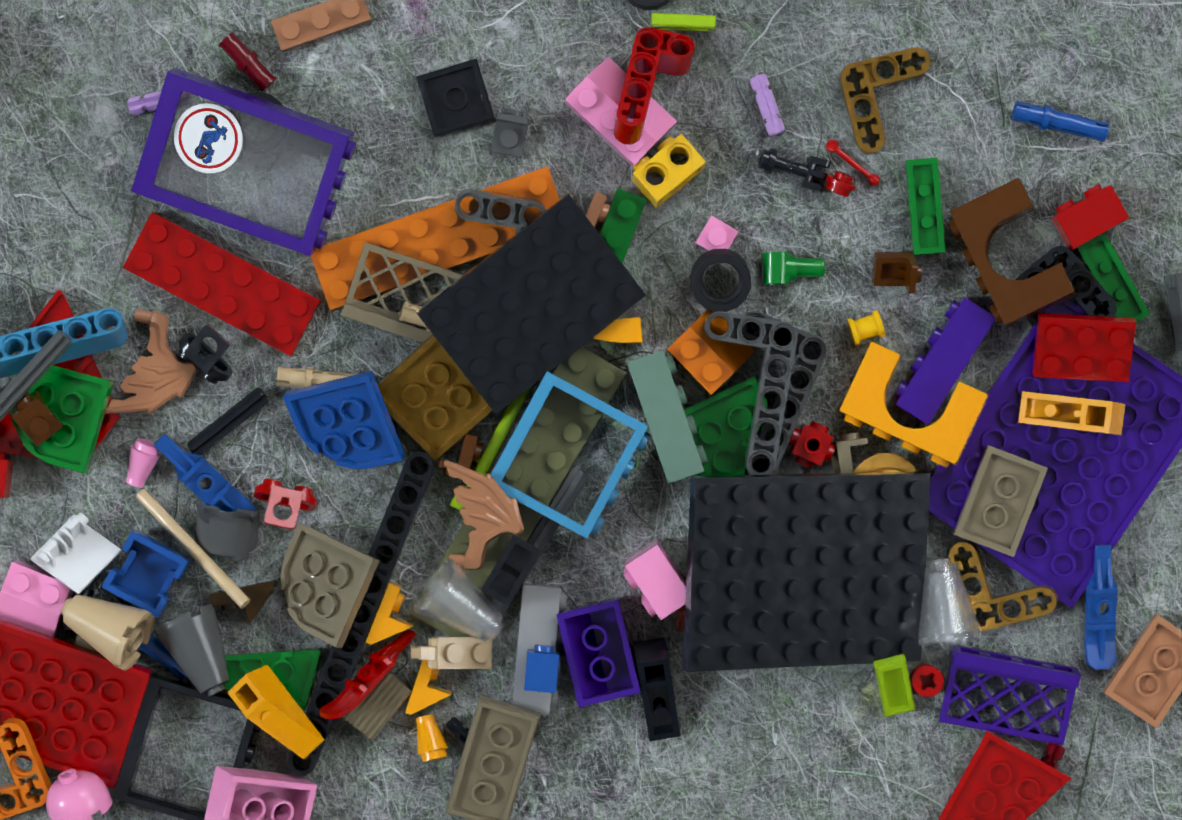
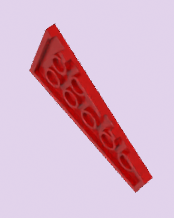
(1002, 784)

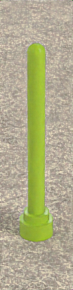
(497, 439)

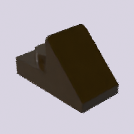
(257, 593)

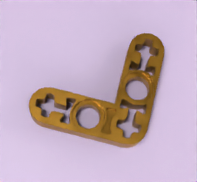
(872, 80)
(984, 598)

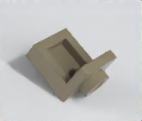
(842, 460)

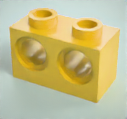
(673, 175)

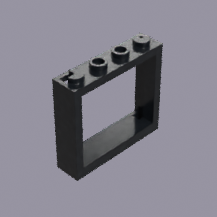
(138, 741)

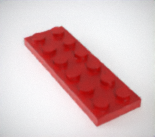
(221, 284)

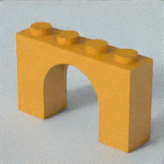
(942, 439)

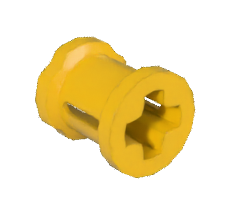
(866, 327)

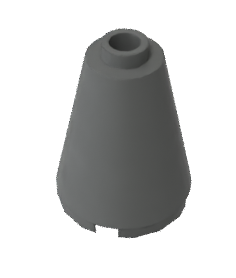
(197, 648)

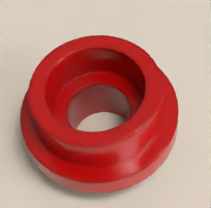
(840, 183)

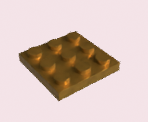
(432, 398)

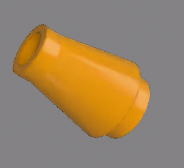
(430, 741)

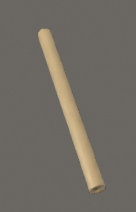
(193, 548)

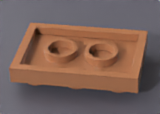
(1150, 673)

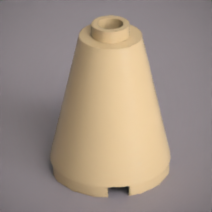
(109, 627)

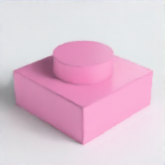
(716, 235)

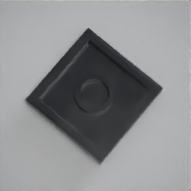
(455, 98)

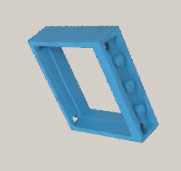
(622, 468)

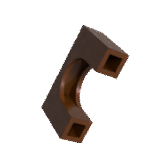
(977, 224)

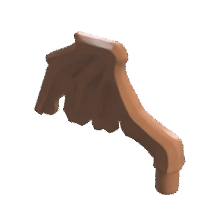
(155, 376)
(486, 510)

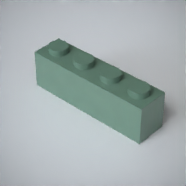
(665, 416)

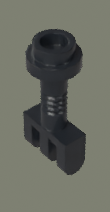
(770, 161)

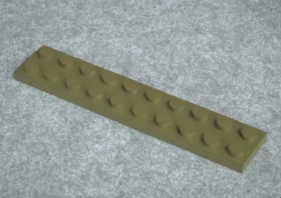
(545, 455)

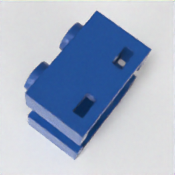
(147, 573)

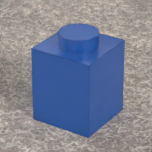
(541, 669)

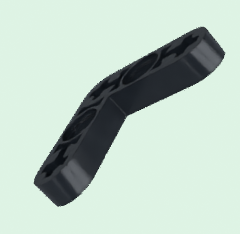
(1073, 270)

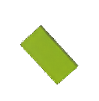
(683, 22)
(894, 685)

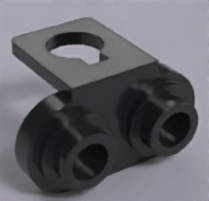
(210, 362)

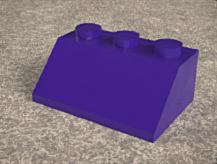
(598, 652)

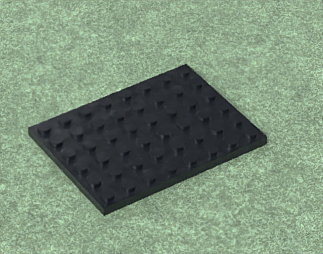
(804, 569)

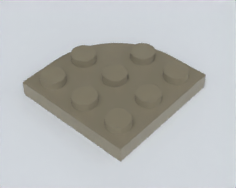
(325, 583)

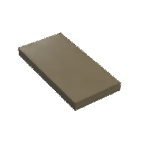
(492, 760)

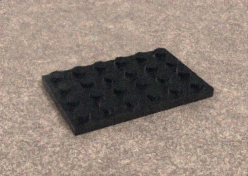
(531, 303)

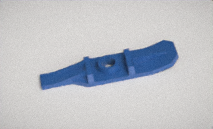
(193, 467)
(1101, 628)

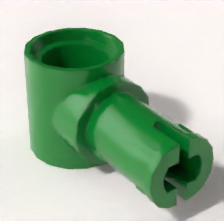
(782, 268)

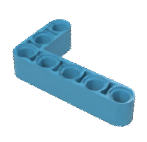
(33, 339)

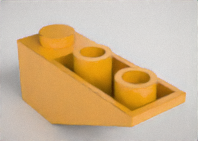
(275, 711)

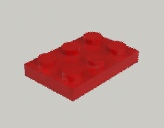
(1083, 347)

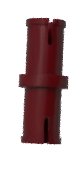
(247, 61)

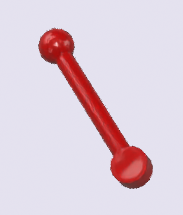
(833, 146)

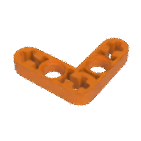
(20, 788)

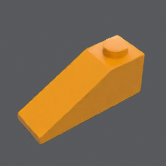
(1072, 413)

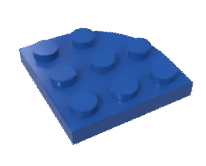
(346, 421)

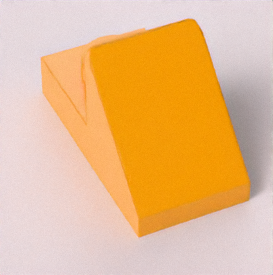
(385, 624)
(423, 692)

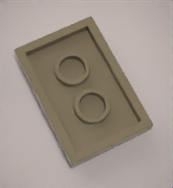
(1000, 501)

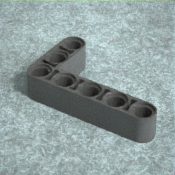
(486, 201)
(766, 381)
(796, 396)

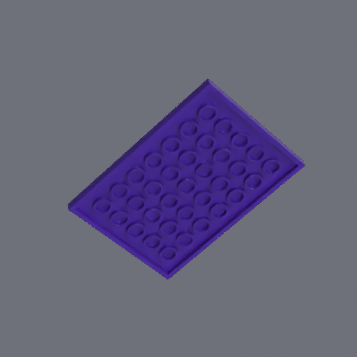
(1091, 478)

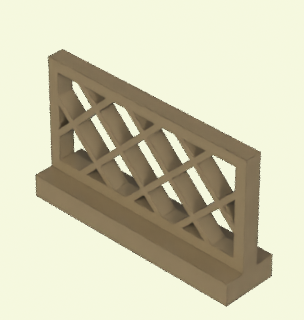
(383, 317)

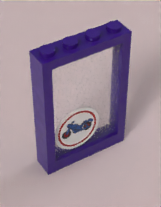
(243, 162)

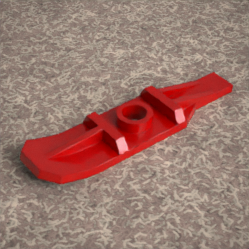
(367, 678)

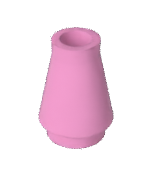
(141, 462)

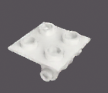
(76, 554)

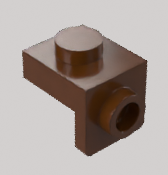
(896, 270)
(35, 418)
(470, 453)

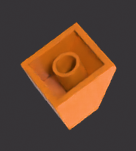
(706, 359)

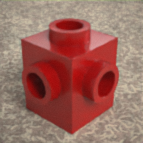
(799, 444)

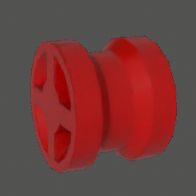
(921, 677)

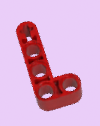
(651, 53)

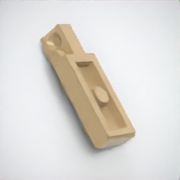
(455, 653)

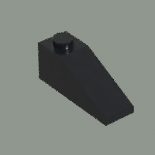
(657, 689)

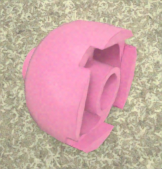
(77, 796)

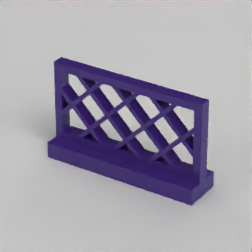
(1022, 671)

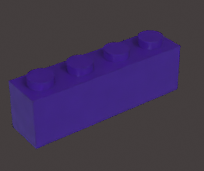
(944, 360)

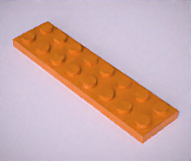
(429, 236)

